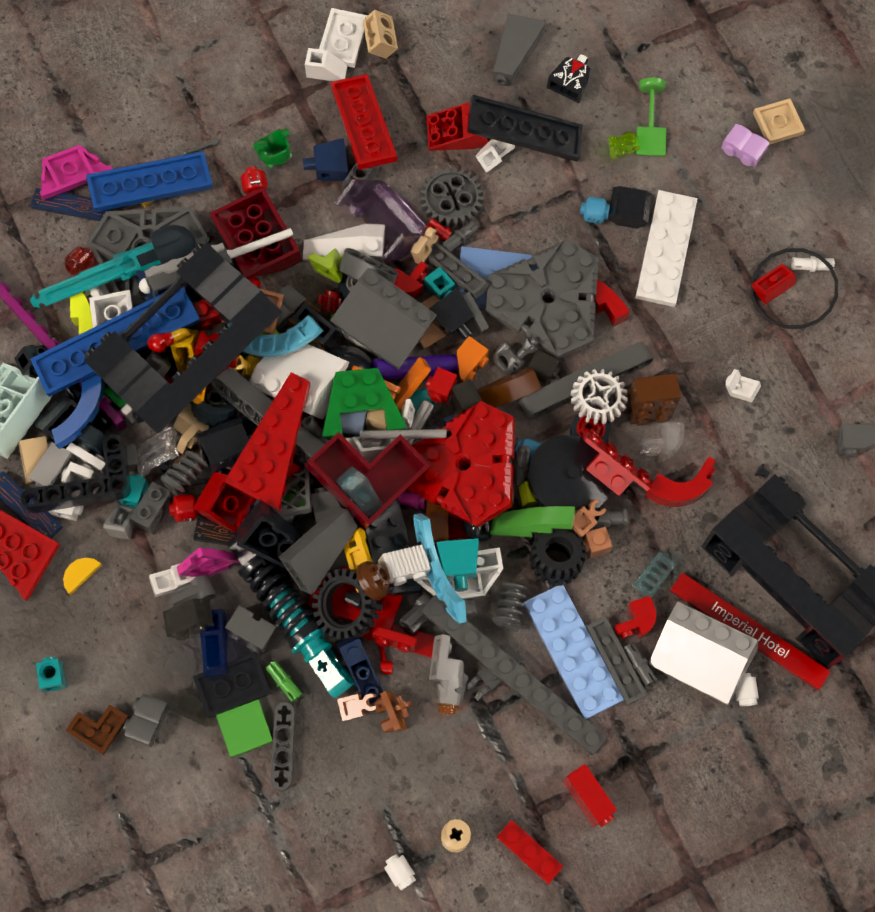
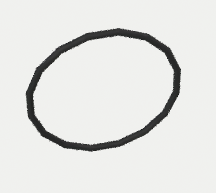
(795, 250)

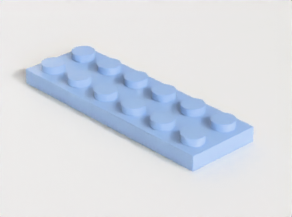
(573, 652)

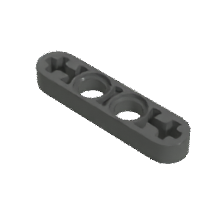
(283, 746)

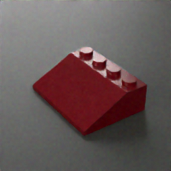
(248, 221)

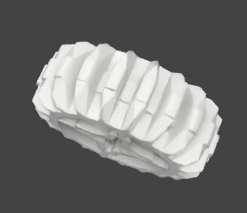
(611, 387)

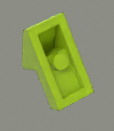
(327, 265)

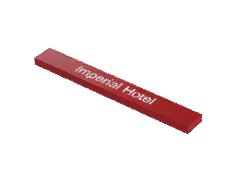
(768, 642)

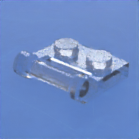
(153, 450)

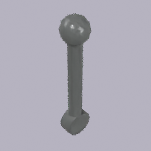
(214, 142)

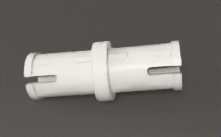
(811, 264)

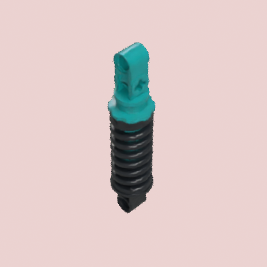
(288, 612)

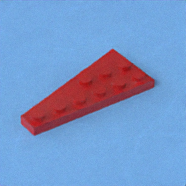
(269, 453)
(24, 554)

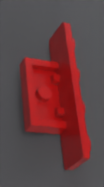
(418, 643)

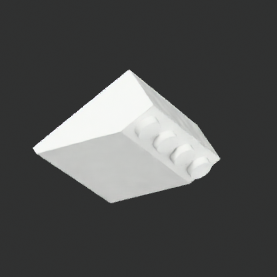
(306, 362)

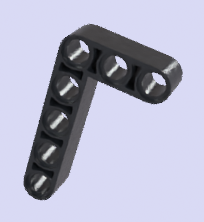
(86, 486)

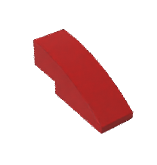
(611, 304)

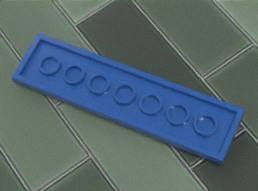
(65, 363)

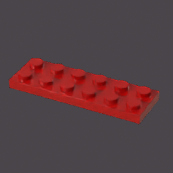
(363, 122)

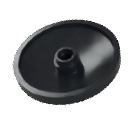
(560, 475)

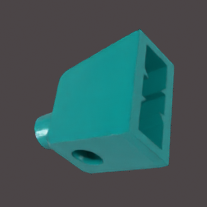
(458, 561)

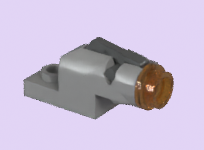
(449, 674)

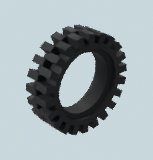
(325, 612)

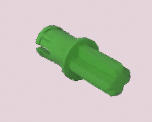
(283, 681)

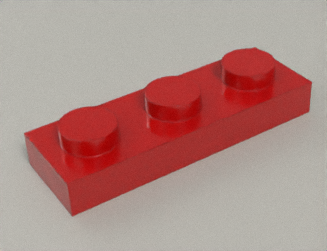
(529, 852)

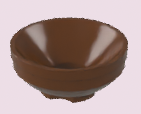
(373, 579)

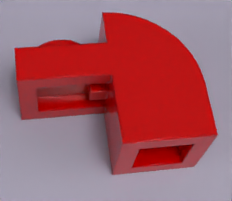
(414, 283)
(643, 619)

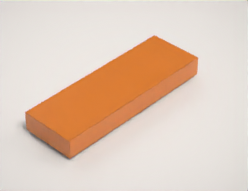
(412, 381)

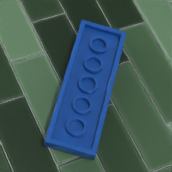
(149, 181)

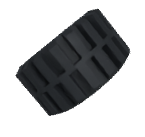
(557, 571)

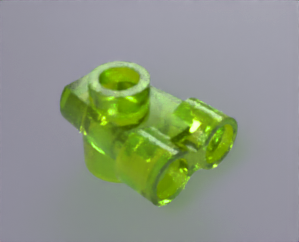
(625, 144)

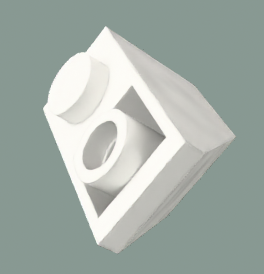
(324, 65)

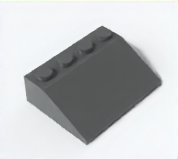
(383, 318)

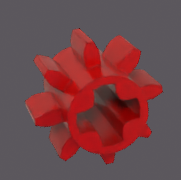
(330, 301)

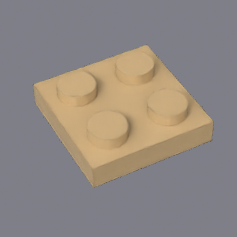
(779, 121)

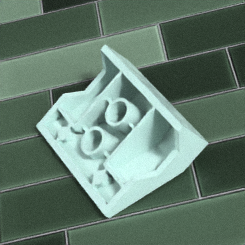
(20, 406)

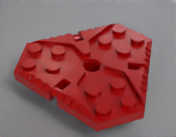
(476, 440)

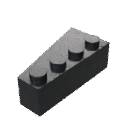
(266, 533)

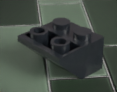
(54, 416)

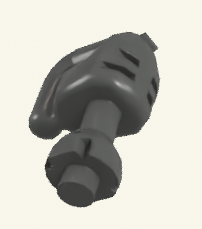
(514, 358)

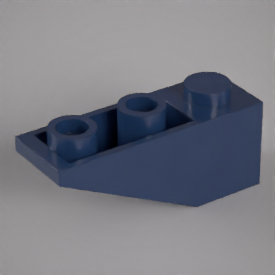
(359, 667)

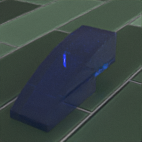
(215, 646)

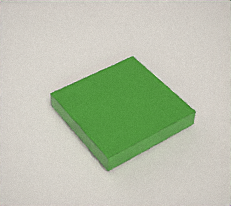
(244, 728)

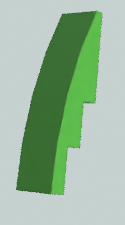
(530, 520)

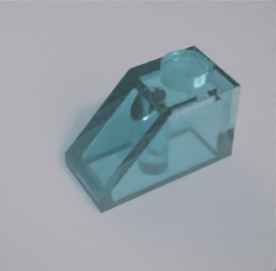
(359, 491)

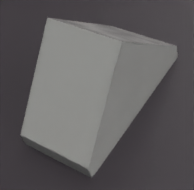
(119, 522)

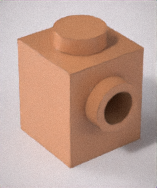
(597, 542)

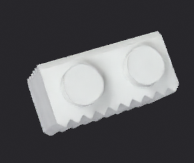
(406, 564)

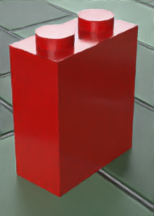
(590, 796)

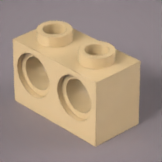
(380, 34)

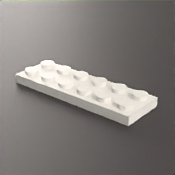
(666, 248)

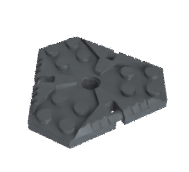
(129, 229)
(562, 275)

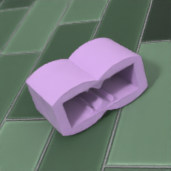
(745, 145)

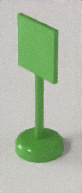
(651, 139)

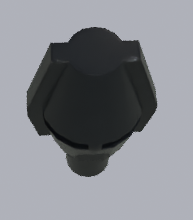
(355, 600)

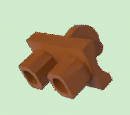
(396, 710)

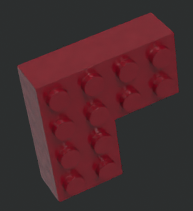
(388, 473)

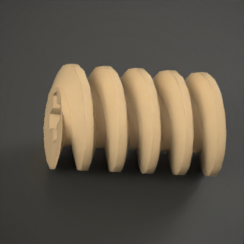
(457, 826)

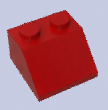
(223, 503)

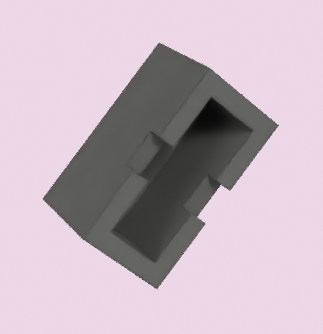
(246, 628)

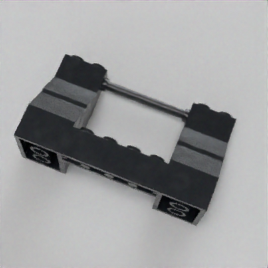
(229, 296)
(740, 543)

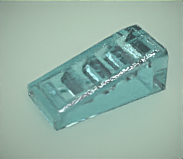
(663, 559)

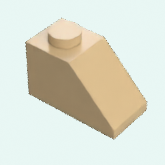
(31, 453)

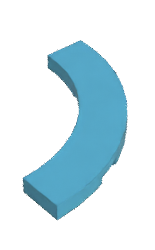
(284, 343)
(436, 575)

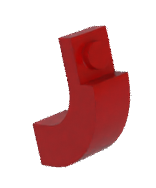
(681, 494)

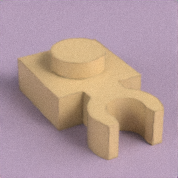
(422, 247)

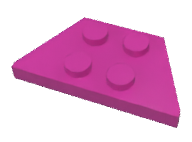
(68, 170)
(206, 562)

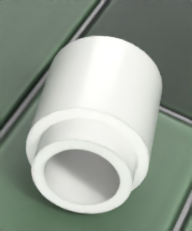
(747, 691)
(399, 871)

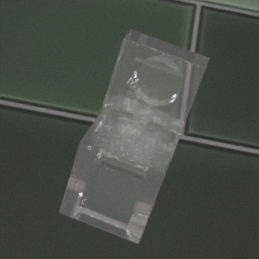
(669, 443)

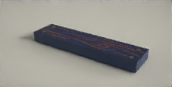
(67, 205)
(42, 521)

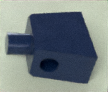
(328, 161)

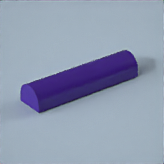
(388, 372)

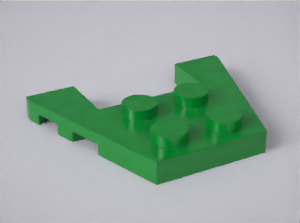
(360, 392)

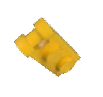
(359, 553)

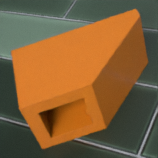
(470, 358)

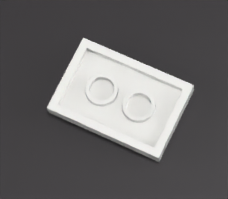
(344, 35)

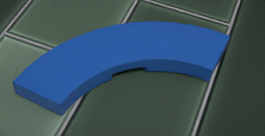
(85, 412)

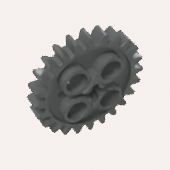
(468, 191)

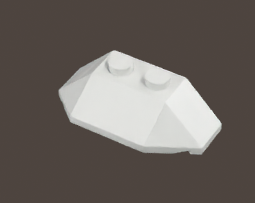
(488, 569)

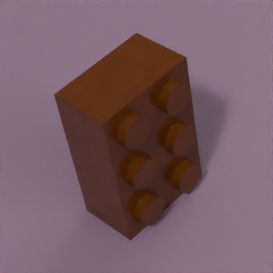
(653, 399)

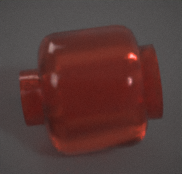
(79, 260)

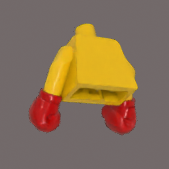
(182, 345)

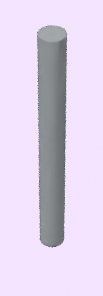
(407, 434)

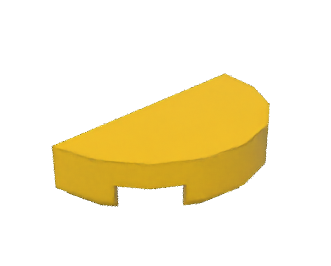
(79, 572)

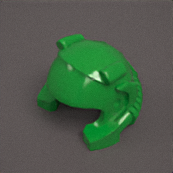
(273, 148)

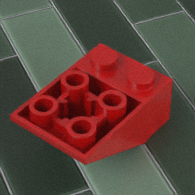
(449, 130)

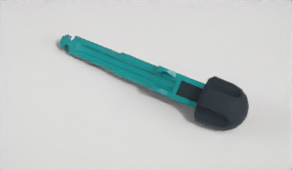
(165, 244)

